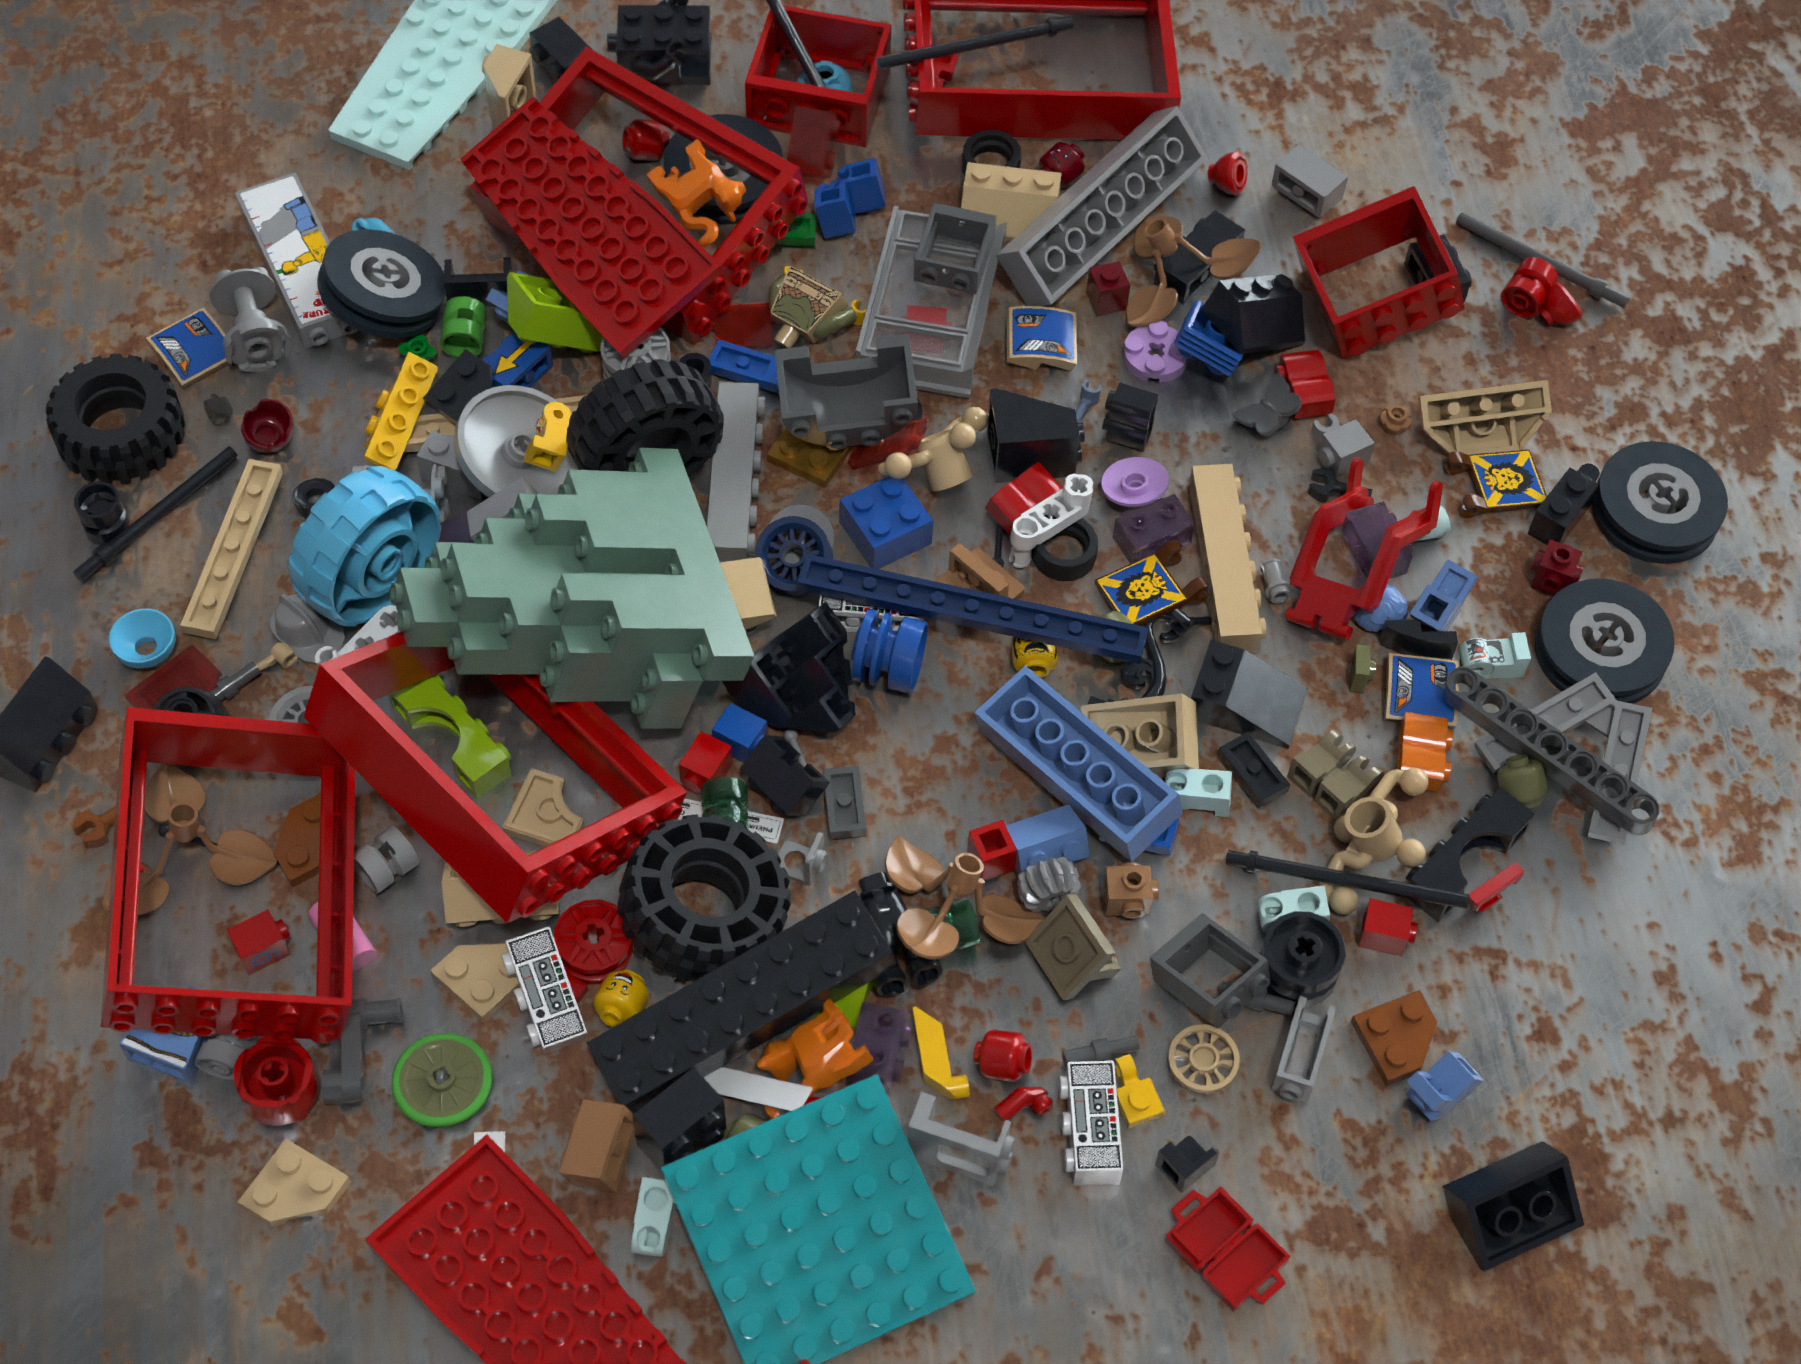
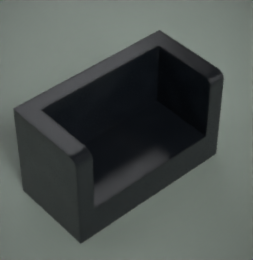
(475, 285)

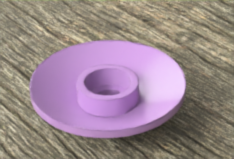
(1135, 481)

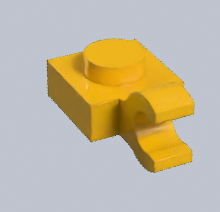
(1136, 1098)

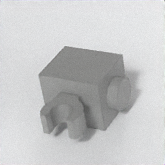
(1342, 444)

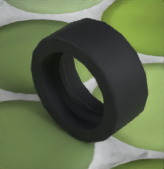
(991, 141)
(1066, 568)

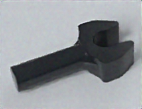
(1331, 487)

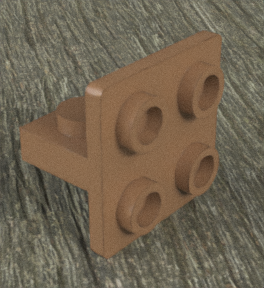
(979, 572)

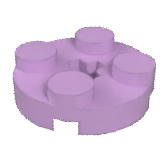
(1153, 337)

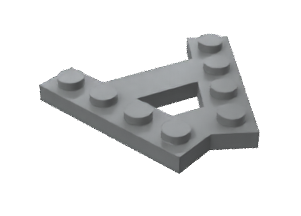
(1595, 705)

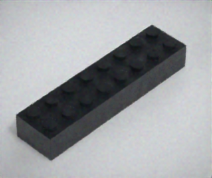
(743, 1002)

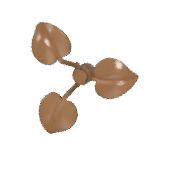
(1159, 238)
(178, 799)
(929, 936)

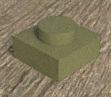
(1361, 668)

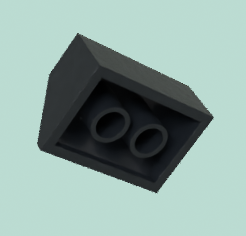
(1257, 313)
(42, 724)
(1514, 1204)

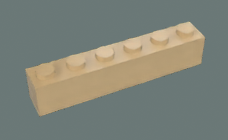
(1225, 556)

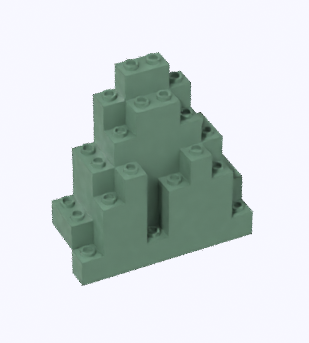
(593, 590)

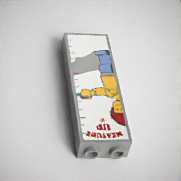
(292, 252)

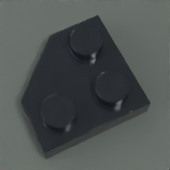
(459, 385)

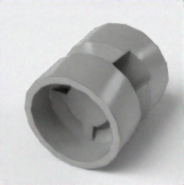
(371, 861)
(220, 1054)

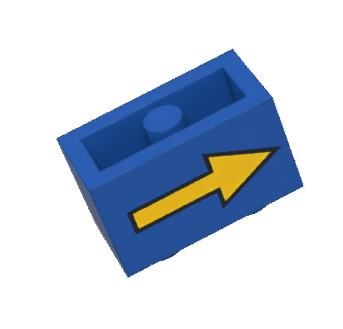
(519, 362)

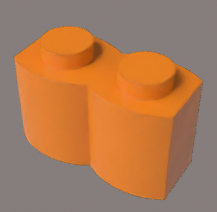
(1424, 746)

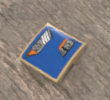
(1041, 336)
(190, 347)
(1418, 687)

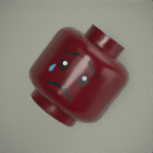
(1065, 160)

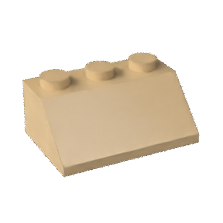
(508, 81)
(1009, 193)
(466, 907)

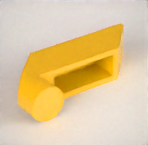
(934, 1057)

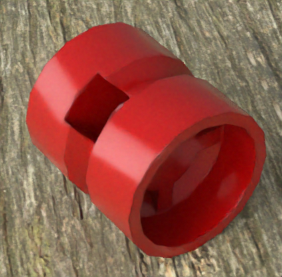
(1528, 287)

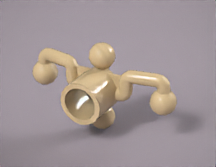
(941, 453)
(1368, 846)

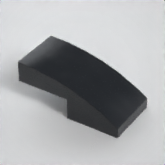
(1408, 639)

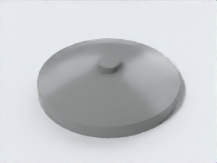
(494, 439)

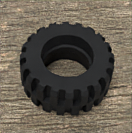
(107, 386)

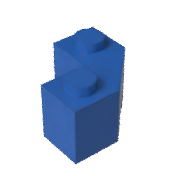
(854, 191)

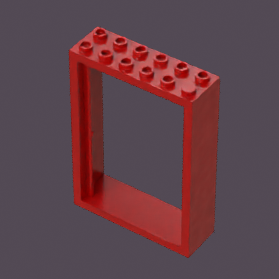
(1039, 112)
(755, 232)
(245, 746)
(447, 818)

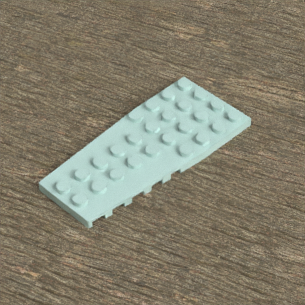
(430, 73)

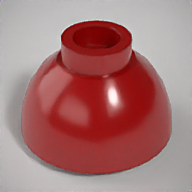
(1229, 173)
(1559, 307)

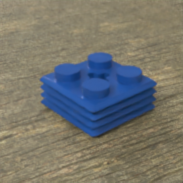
(1203, 341)

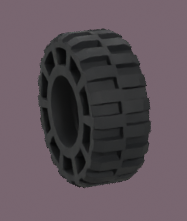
(646, 408)
(708, 852)

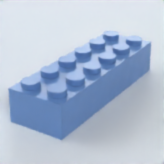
(1079, 763)

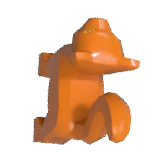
(695, 188)
(819, 1049)

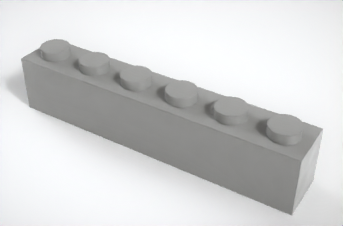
(733, 472)

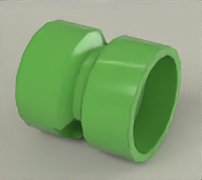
(463, 326)

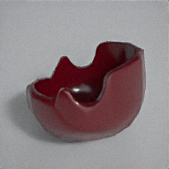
(267, 426)

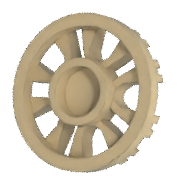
(1203, 1059)

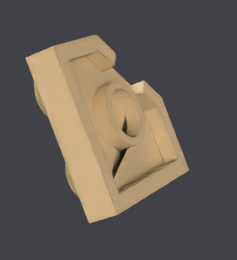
(477, 978)
(293, 1187)

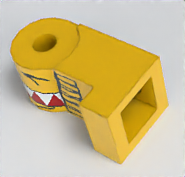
(550, 444)

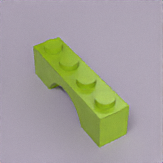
(478, 760)

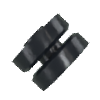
(1303, 957)

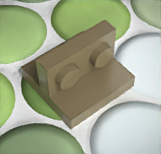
(1072, 948)

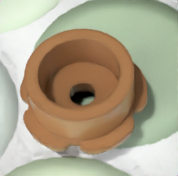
(1395, 425)

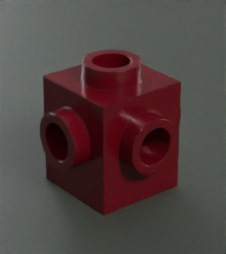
(1556, 567)

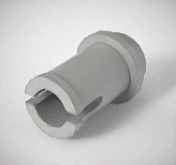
(1277, 589)

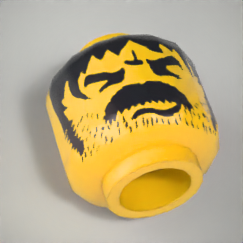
(1037, 656)

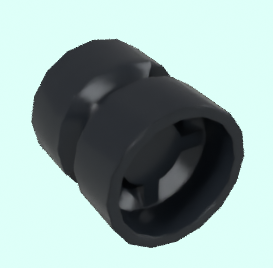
(100, 511)

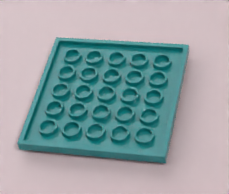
(818, 1229)

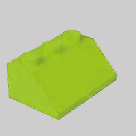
(545, 315)

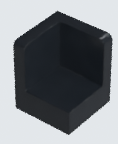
(1185, 1162)

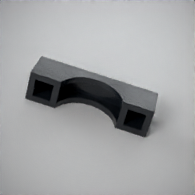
(1495, 826)

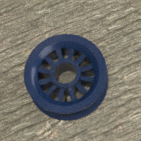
(776, 531)

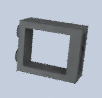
(945, 222)
(1190, 945)

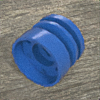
(889, 651)

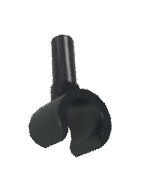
(1182, 623)

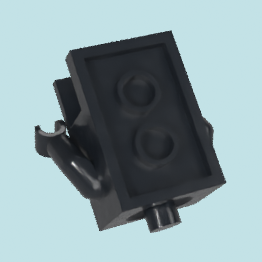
(664, 42)

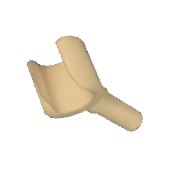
(279, 653)

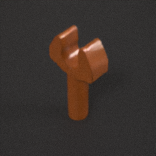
(99, 822)

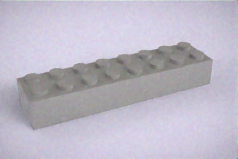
(1102, 207)

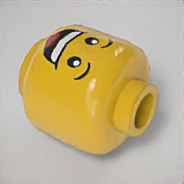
(620, 997)

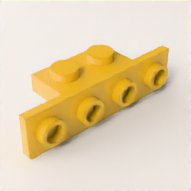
(398, 412)

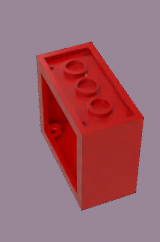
(830, 38)
(1365, 234)

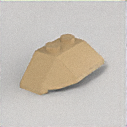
(1486, 417)

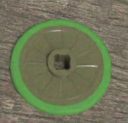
(452, 1100)

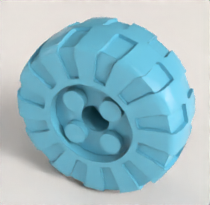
(359, 542)

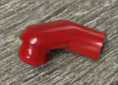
(1024, 1098)

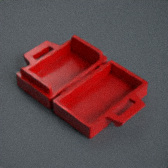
(1215, 1234)

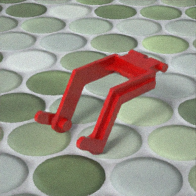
(1337, 601)

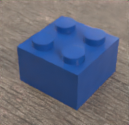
(885, 521)

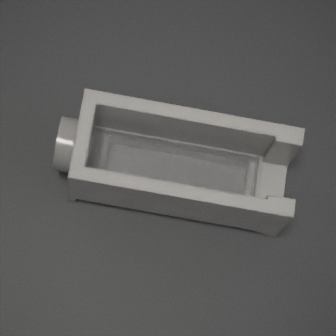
(1302, 1053)

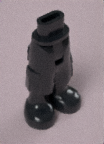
(885, 909)

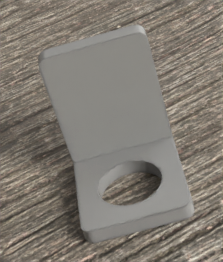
(814, 859)

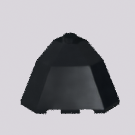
(800, 676)

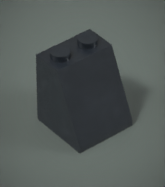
(1031, 432)

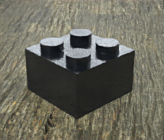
(680, 1120)

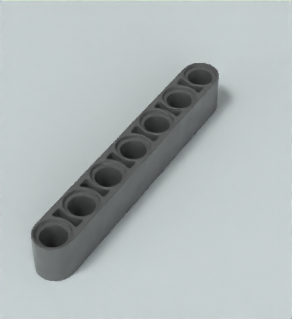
(1558, 765)

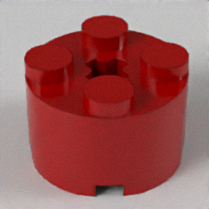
(276, 1081)

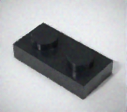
(1253, 769)

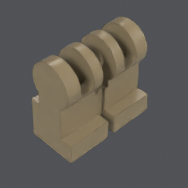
(1320, 772)

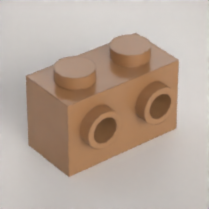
(598, 1146)

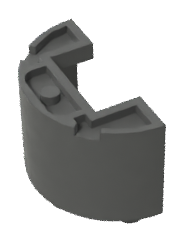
(848, 399)

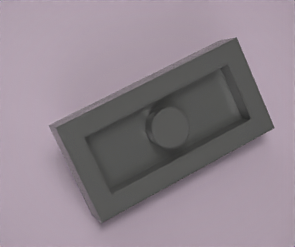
(844, 802)

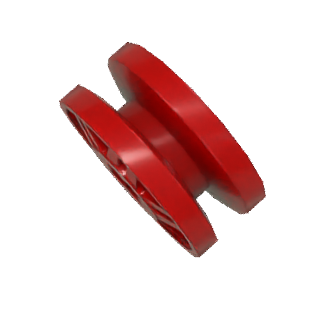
(589, 922)

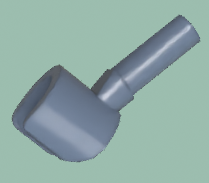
(1087, 398)

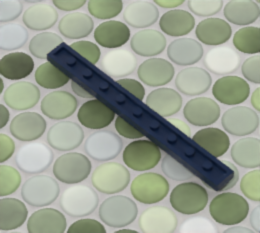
(973, 608)

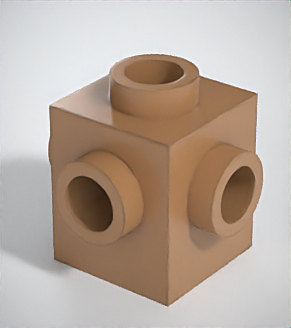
(1129, 890)

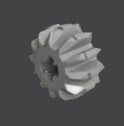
(1048, 883)

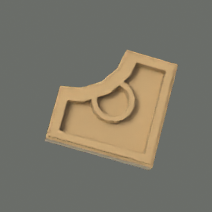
(540, 811)

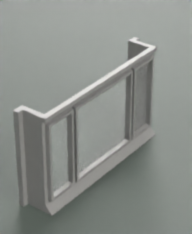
(940, 341)

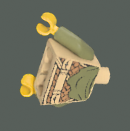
(808, 308)

